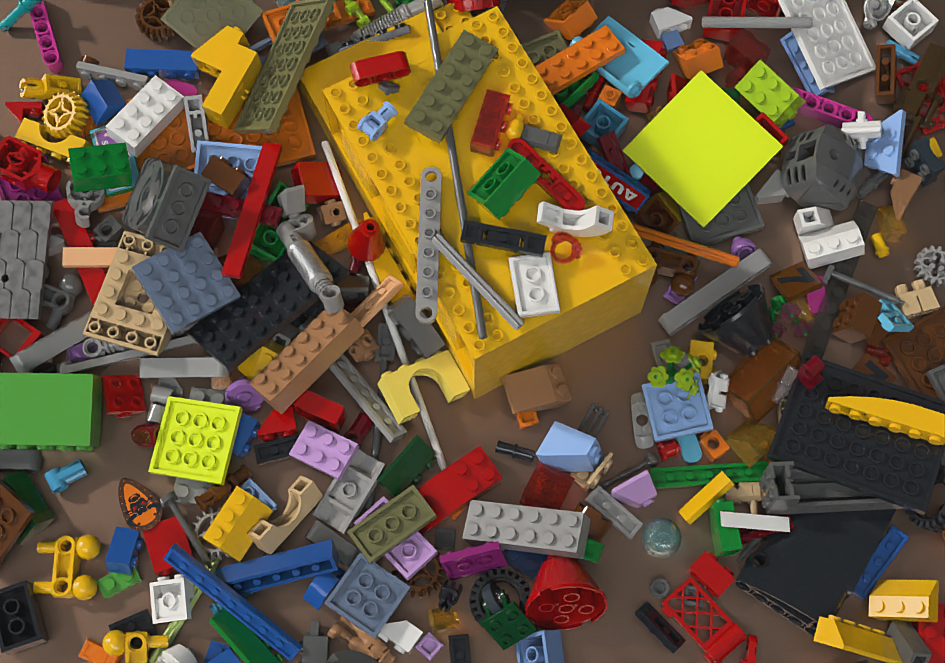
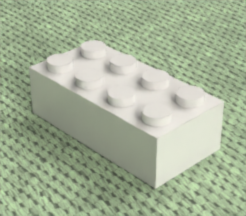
(145, 116)

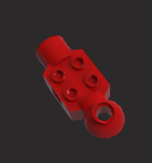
(26, 166)

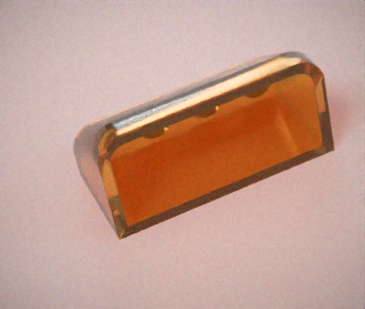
(757, 378)

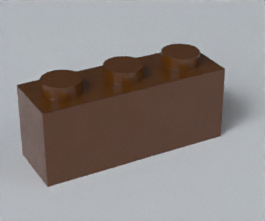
(886, 74)

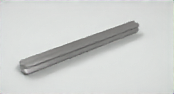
(757, 22)
(477, 281)

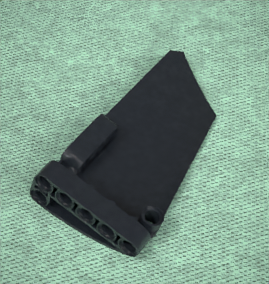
(814, 565)

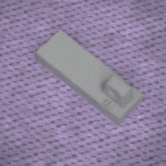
(613, 510)

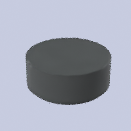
(659, 588)

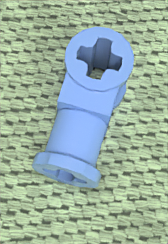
(376, 122)

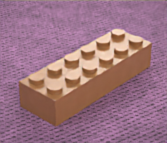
(306, 358)

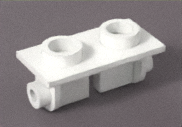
(717, 382)

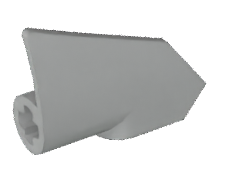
(166, 387)

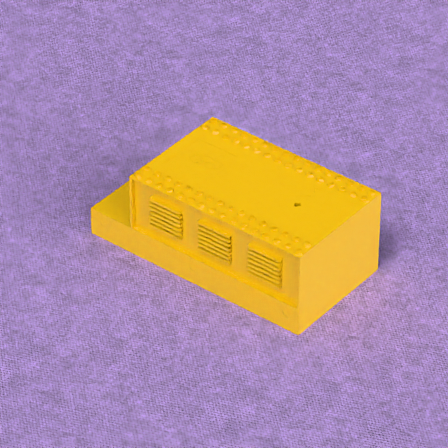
(592, 291)

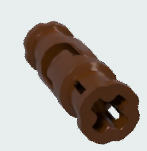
(218, 492)

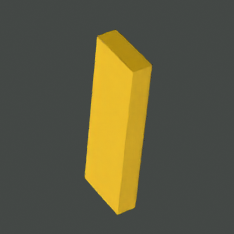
(706, 497)

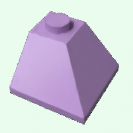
(636, 491)

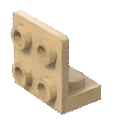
(590, 479)

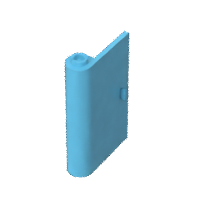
(634, 68)

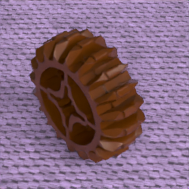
(148, 19)
(427, 576)

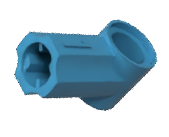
(60, 478)

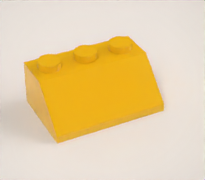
(234, 521)
(904, 600)

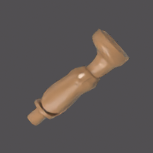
(363, 643)

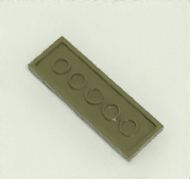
(451, 86)

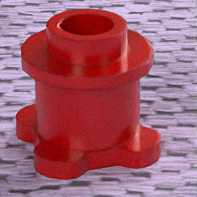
(668, 449)

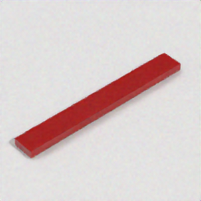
(252, 210)

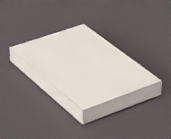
(534, 285)

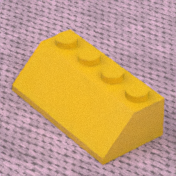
(856, 639)

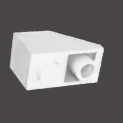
(812, 219)
(402, 634)

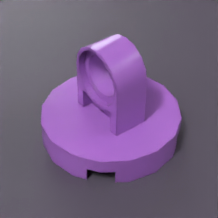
(243, 395)

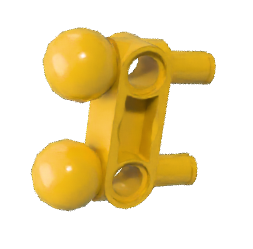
(67, 567)
(117, 643)

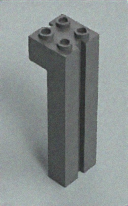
(800, 492)

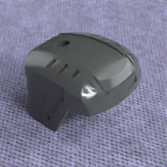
(821, 170)

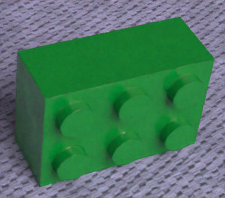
(100, 167)

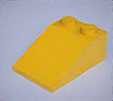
(260, 359)

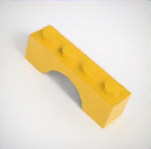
(36, 136)

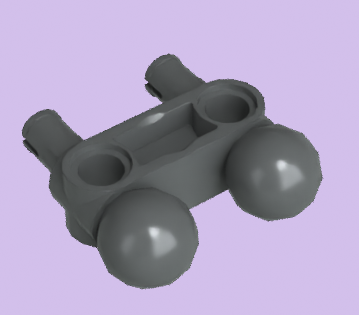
(70, 286)

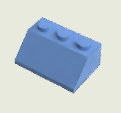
(541, 648)

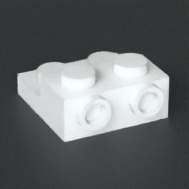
(171, 599)

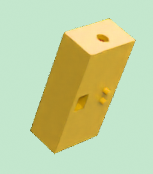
(232, 86)

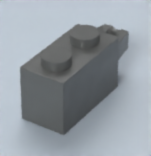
(315, 645)

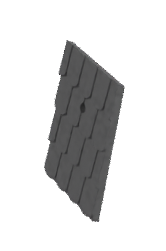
(23, 256)

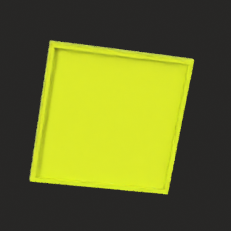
(702, 149)

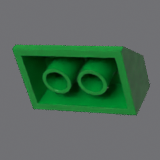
(504, 183)

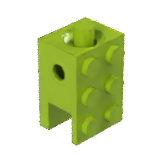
(770, 94)

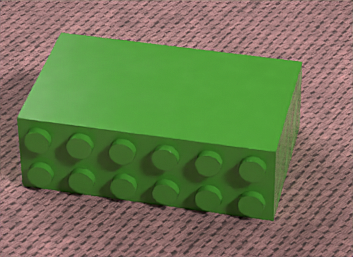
(50, 411)

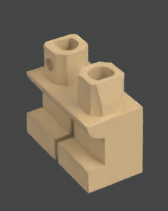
(917, 302)

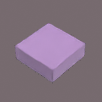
(429, 646)

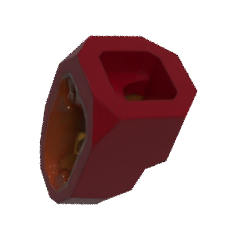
(145, 434)

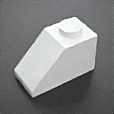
(668, 20)

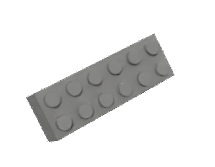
(527, 528)

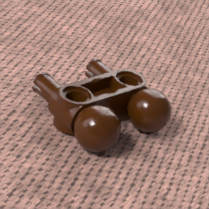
(673, 265)

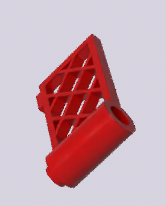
(719, 644)

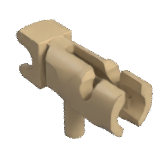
(746, 492)

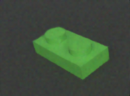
(118, 582)

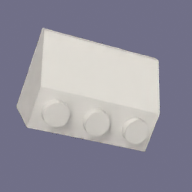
(832, 244)

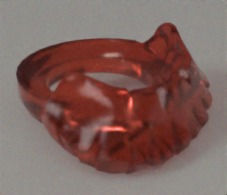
(560, 237)

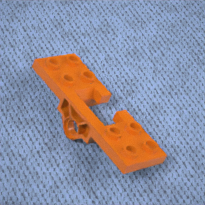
(274, 18)

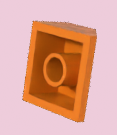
(571, 18)

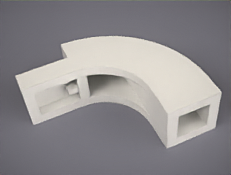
(581, 223)

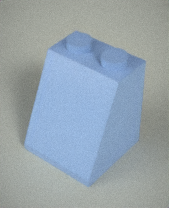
(570, 450)

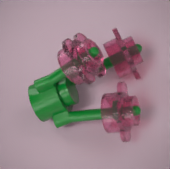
(789, 312)

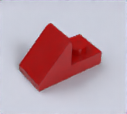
(24, 109)

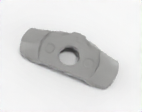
(642, 434)

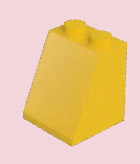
(216, 51)

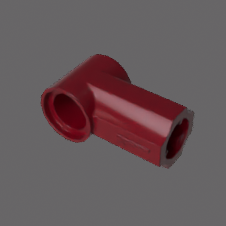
(359, 428)

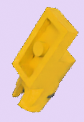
(48, 85)

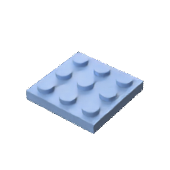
(675, 415)

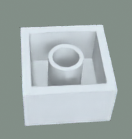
(910, 23)

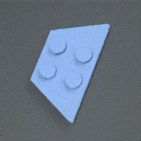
(886, 152)

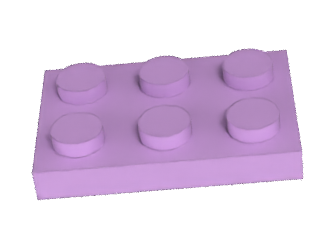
(324, 450)

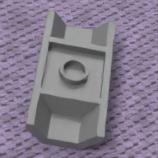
(348, 496)

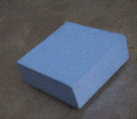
(671, 40)

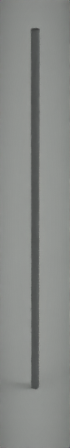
(456, 174)

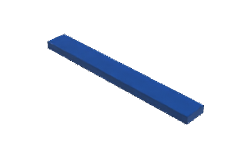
(232, 602)

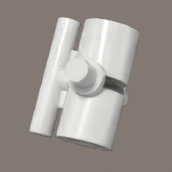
(863, 129)

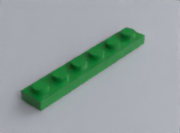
(702, 474)

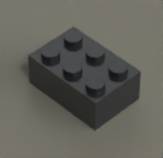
(20, 619)

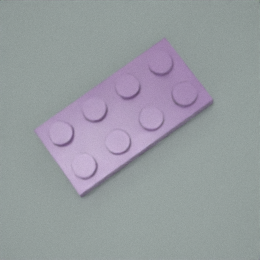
(409, 555)

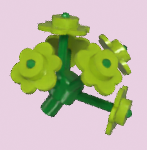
(682, 377)

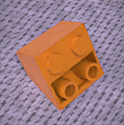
(697, 57)

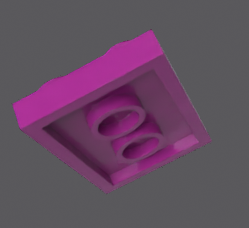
(473, 560)

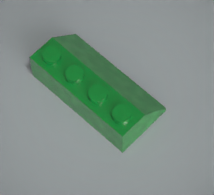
(243, 640)

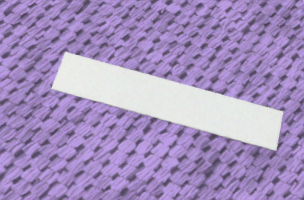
(755, 521)

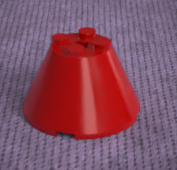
(564, 595)

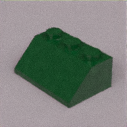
(407, 468)
(26, 490)

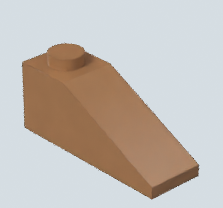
(903, 191)

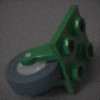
(504, 618)

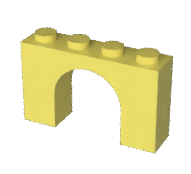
(439, 367)

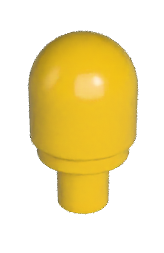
(515, 127)

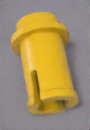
(879, 245)

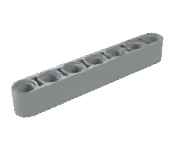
(715, 292)

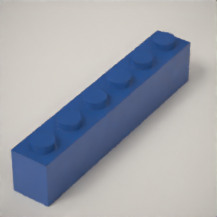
(280, 567)

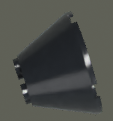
(740, 321)

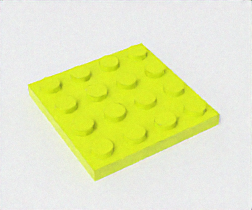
(195, 440)

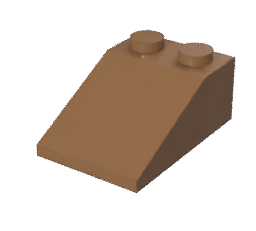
(536, 389)

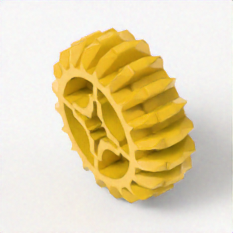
(65, 114)

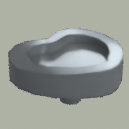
(388, 87)

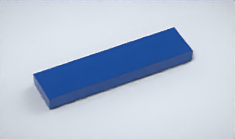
(880, 560)

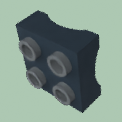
(923, 161)

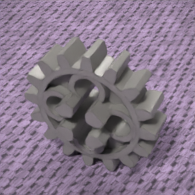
(925, 270)

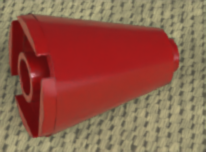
(366, 241)

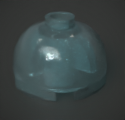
(661, 538)

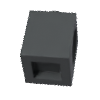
(107, 225)

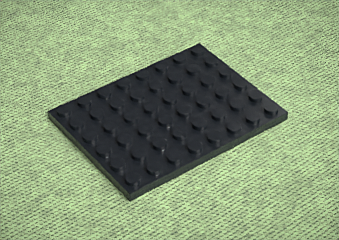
(853, 450)

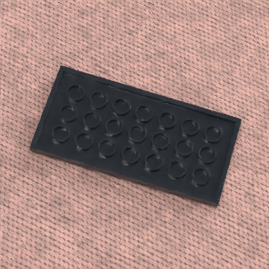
(262, 311)

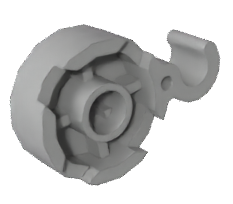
(84, 203)

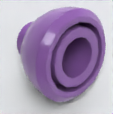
(742, 247)

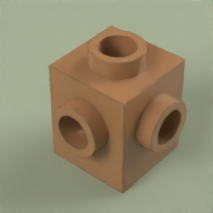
(326, 213)
(363, 347)

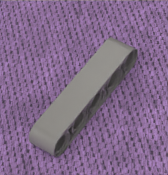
(50, 345)
(181, 367)

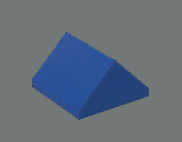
(102, 100)

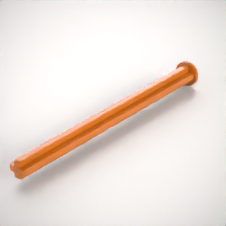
(687, 246)

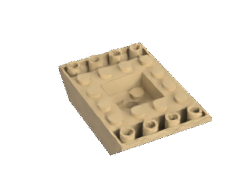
(117, 310)

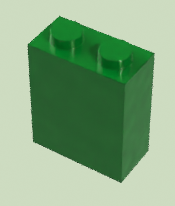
(725, 539)

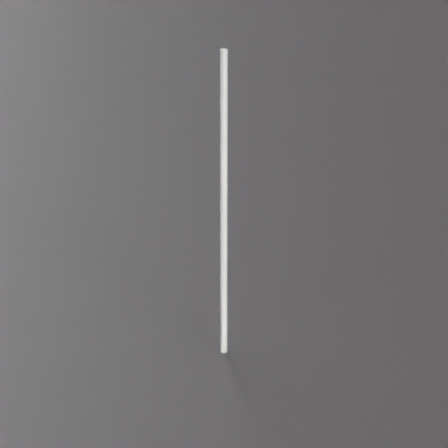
(392, 326)

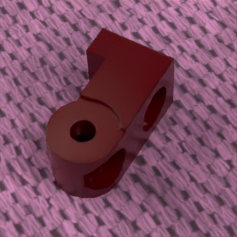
(810, 372)

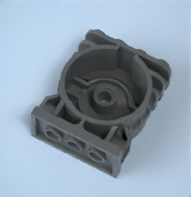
(165, 203)

